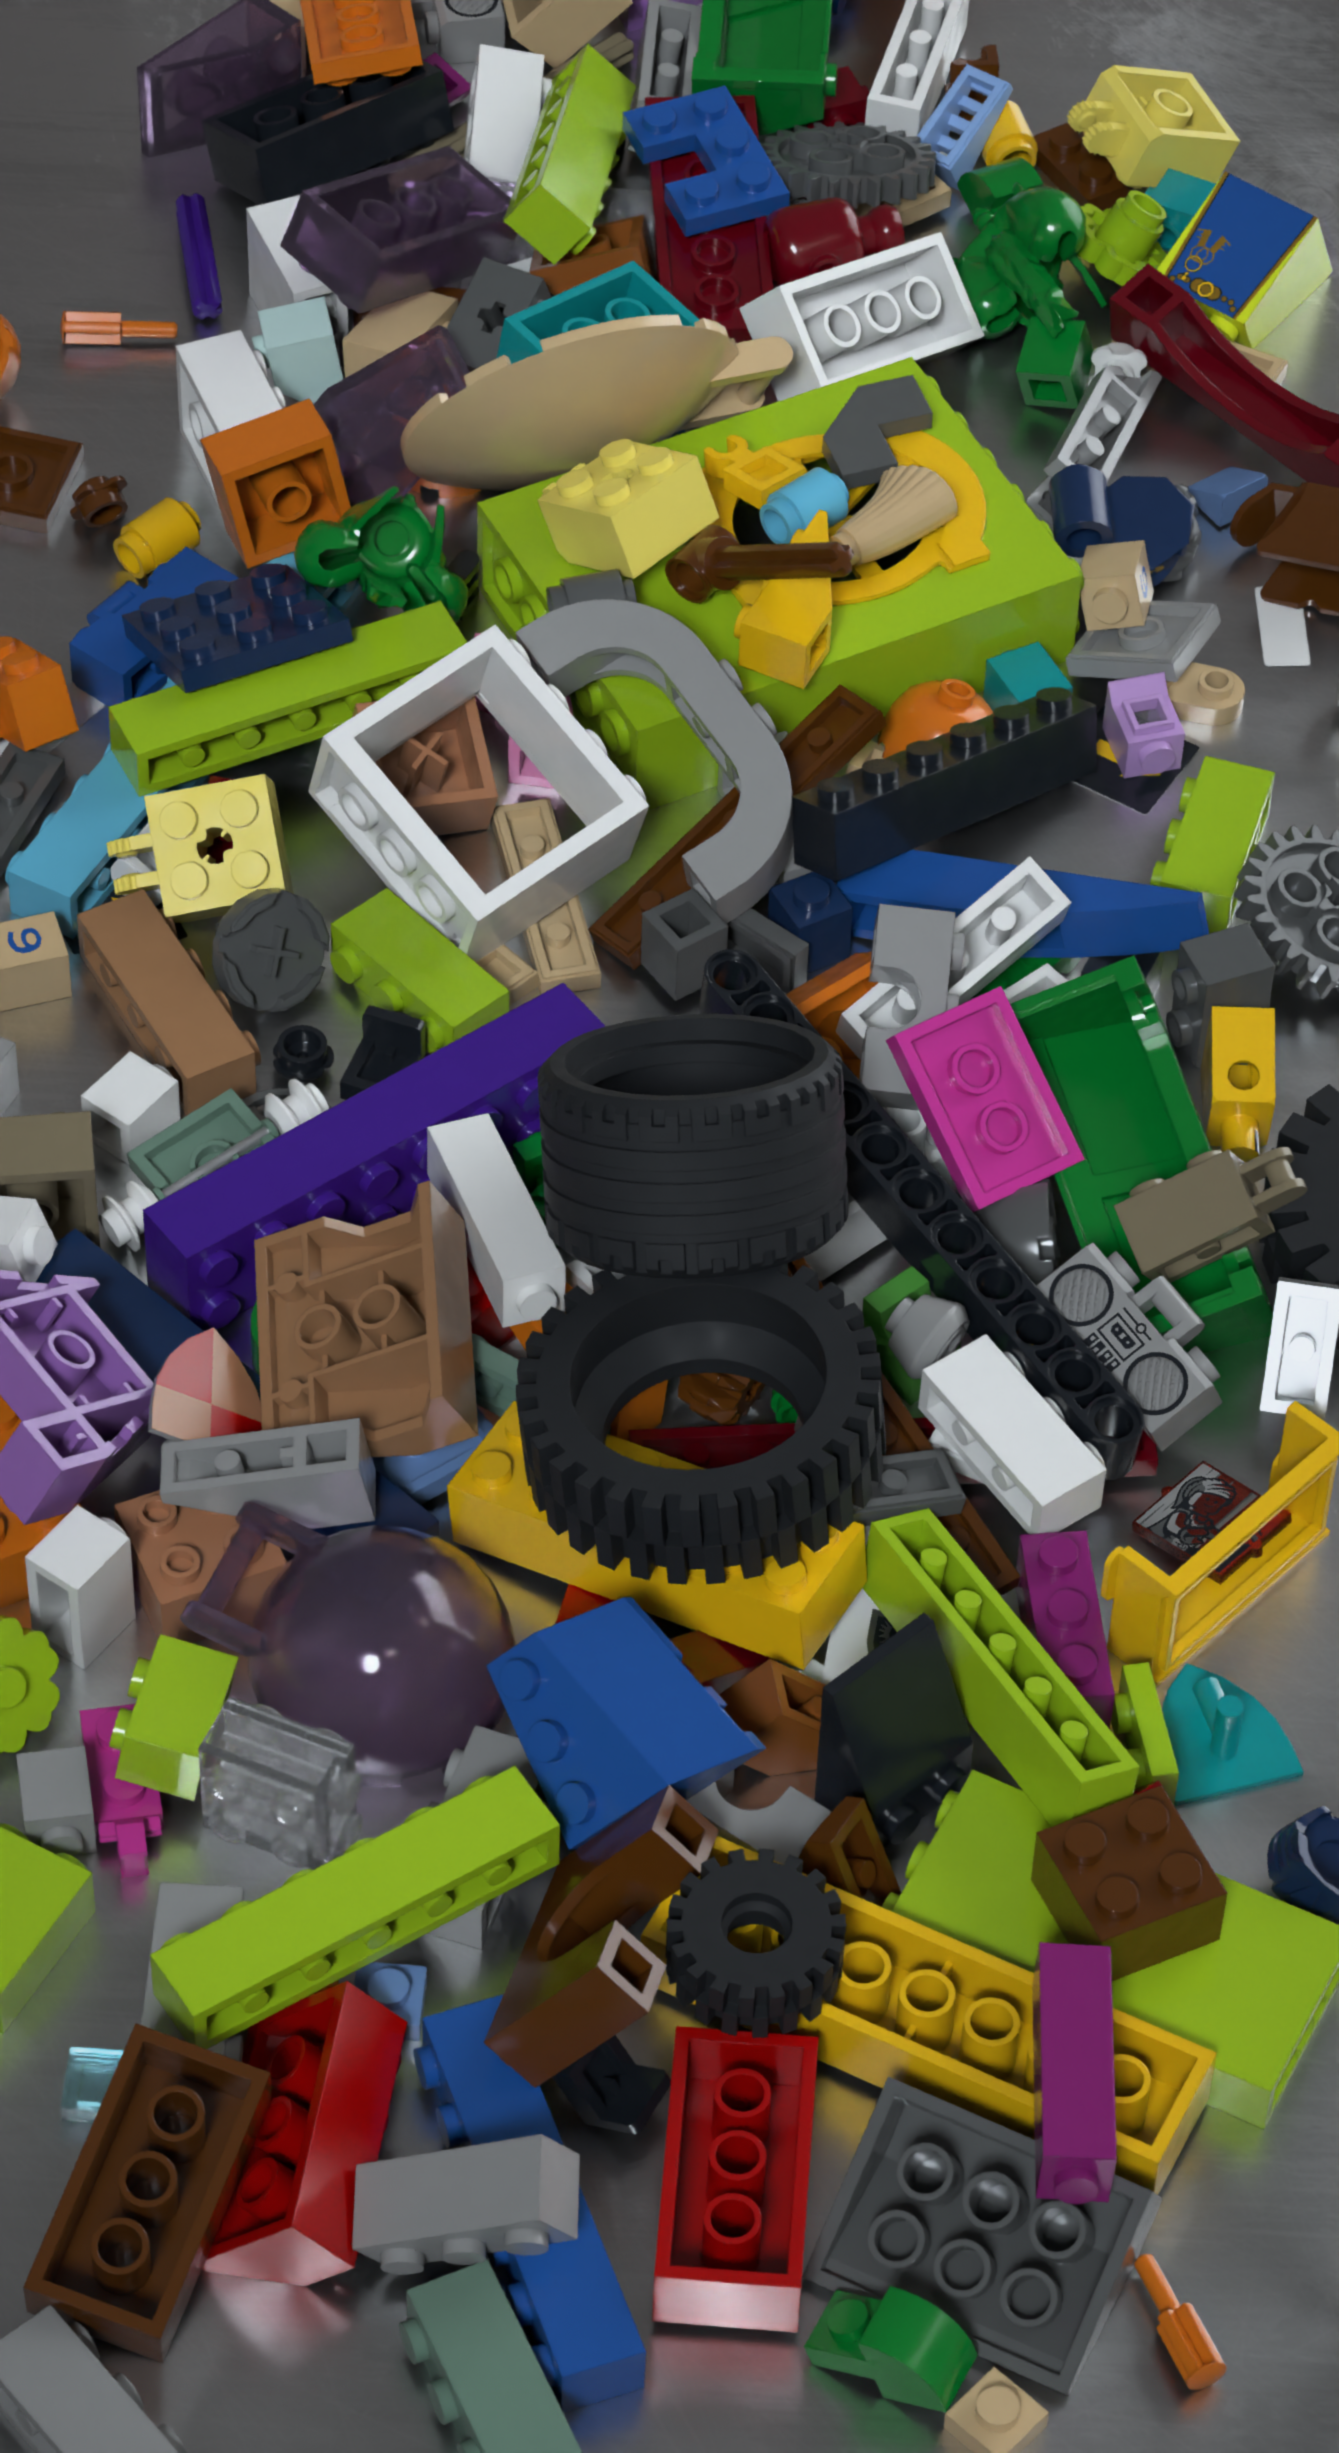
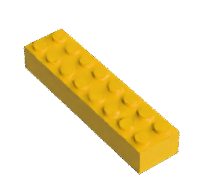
(964, 2031)

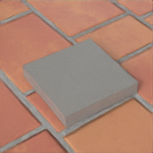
(1164, 644)

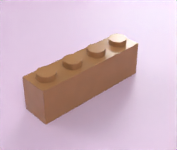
(167, 1000)

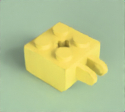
(1153, 123)
(627, 507)
(182, 830)

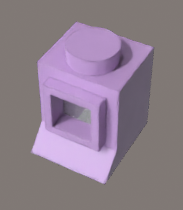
(1143, 726)

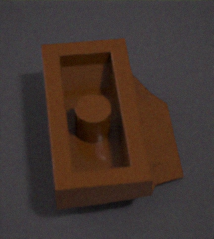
(851, 1853)

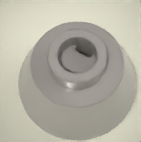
(925, 1331)

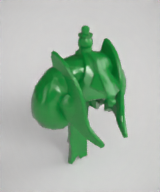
(1019, 260)
(387, 550)

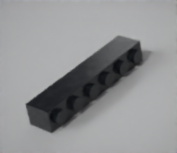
(944, 783)

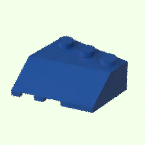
(613, 1717)

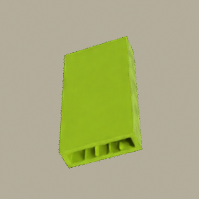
(1242, 1996)

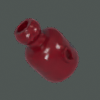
(827, 235)

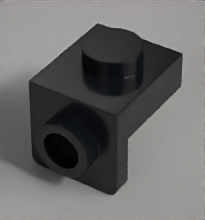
(387, 1046)
(612, 2089)

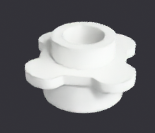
(1119, 355)

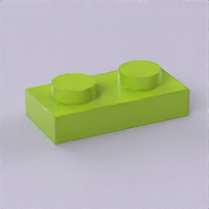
(1141, 1719)

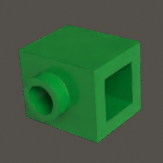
(1055, 369)

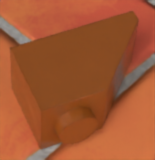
(782, 1713)

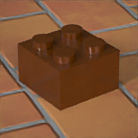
(1130, 1882)

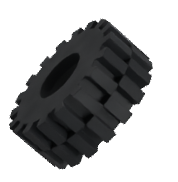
(747, 1985)

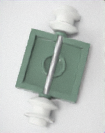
(198, 1147)

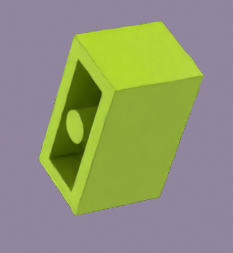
(174, 1710)

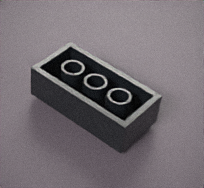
(324, 132)

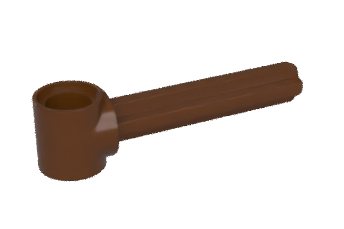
(719, 562)

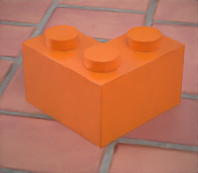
(32, 697)

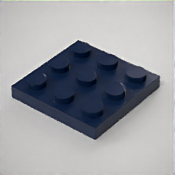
(236, 627)

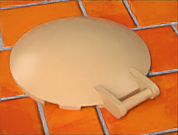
(584, 391)

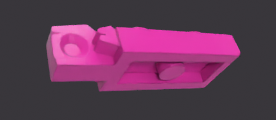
(120, 1808)

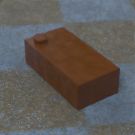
(149, 2192)

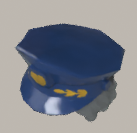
(1159, 515)

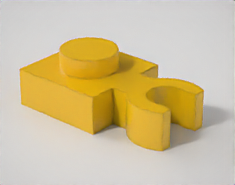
(749, 473)

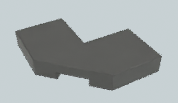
(856, 439)

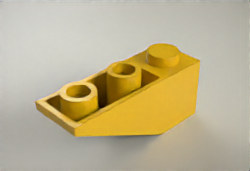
(789, 622)

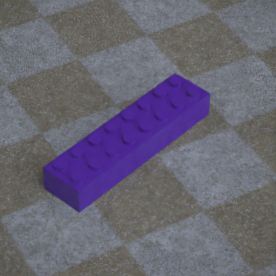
(351, 1160)

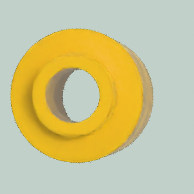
(1010, 138)
(157, 536)

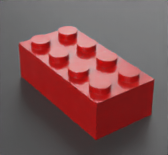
(735, 2180)

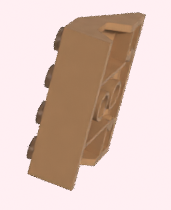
(370, 1327)

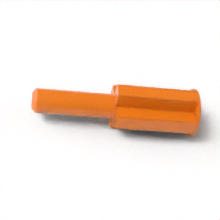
(108, 328)
(1181, 2329)

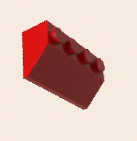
(328, 2111)

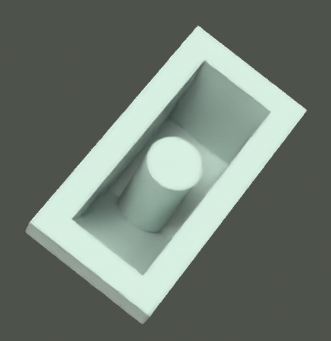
(299, 348)

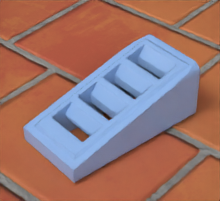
(974, 134)

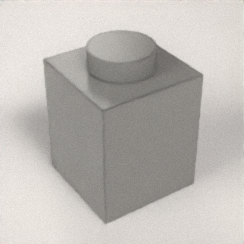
(57, 1800)

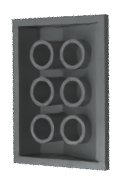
(955, 2218)

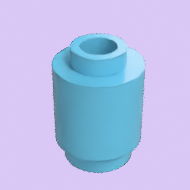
(800, 500)

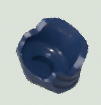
(1306, 1863)

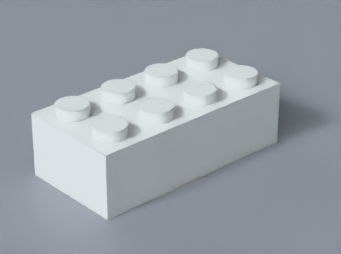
(867, 315)

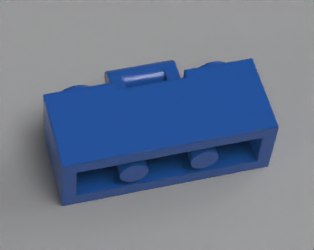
(101, 654)

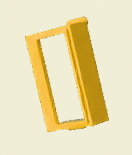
(1174, 1616)

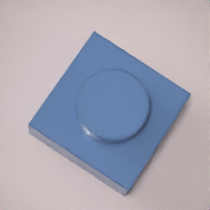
(398, 1989)

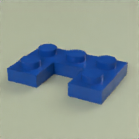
(739, 174)

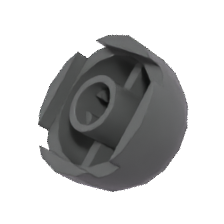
(1026, 1228)

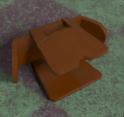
(1301, 531)

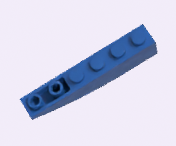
(1102, 920)

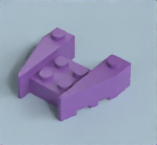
(73, 1390)

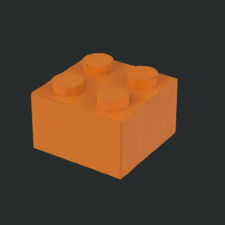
(275, 480)

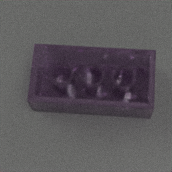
(399, 229)

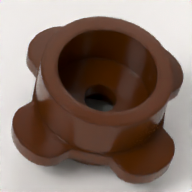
(100, 501)

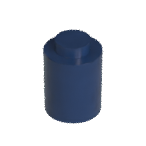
(1080, 509)

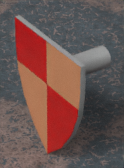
(203, 1392)

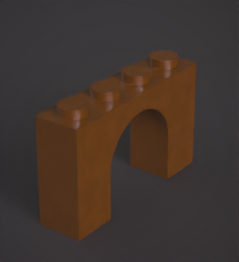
(580, 1964)

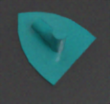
(1223, 1738)

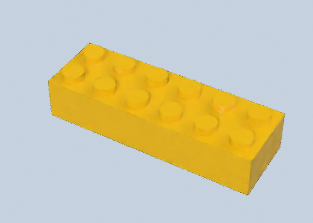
(774, 1614)

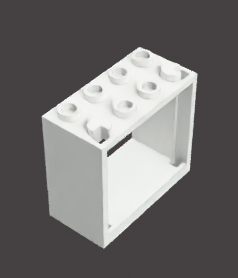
(412, 856)

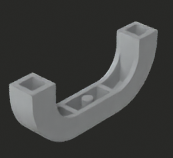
(642, 642)

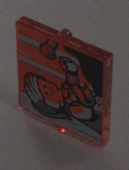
(1198, 1511)

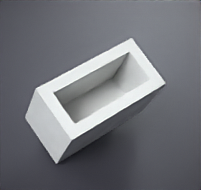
(81, 1585)

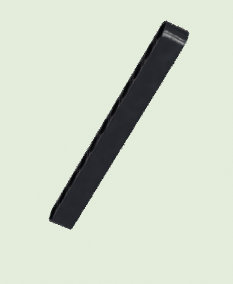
(932, 1222)

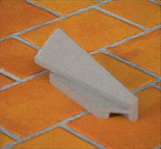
(1097, 429)

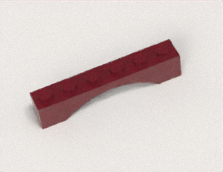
(1198, 359)

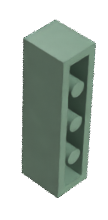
(482, 2366)

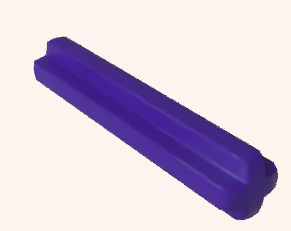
(198, 256)

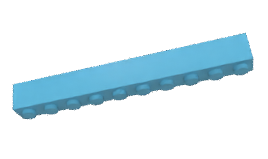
(69, 859)

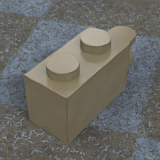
(1205, 1210)

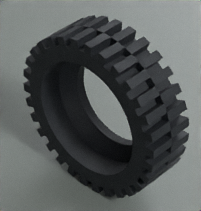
(667, 1328)

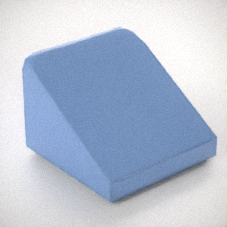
(1226, 491)

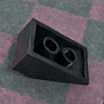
(894, 1733)

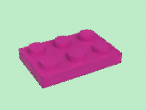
(985, 1099)

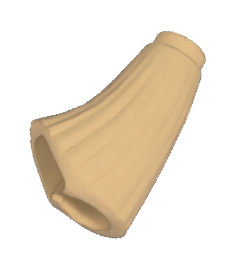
(903, 510)

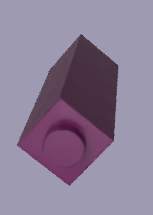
(1073, 2073)

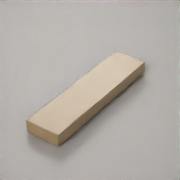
(560, 941)

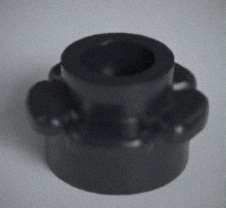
(302, 1053)

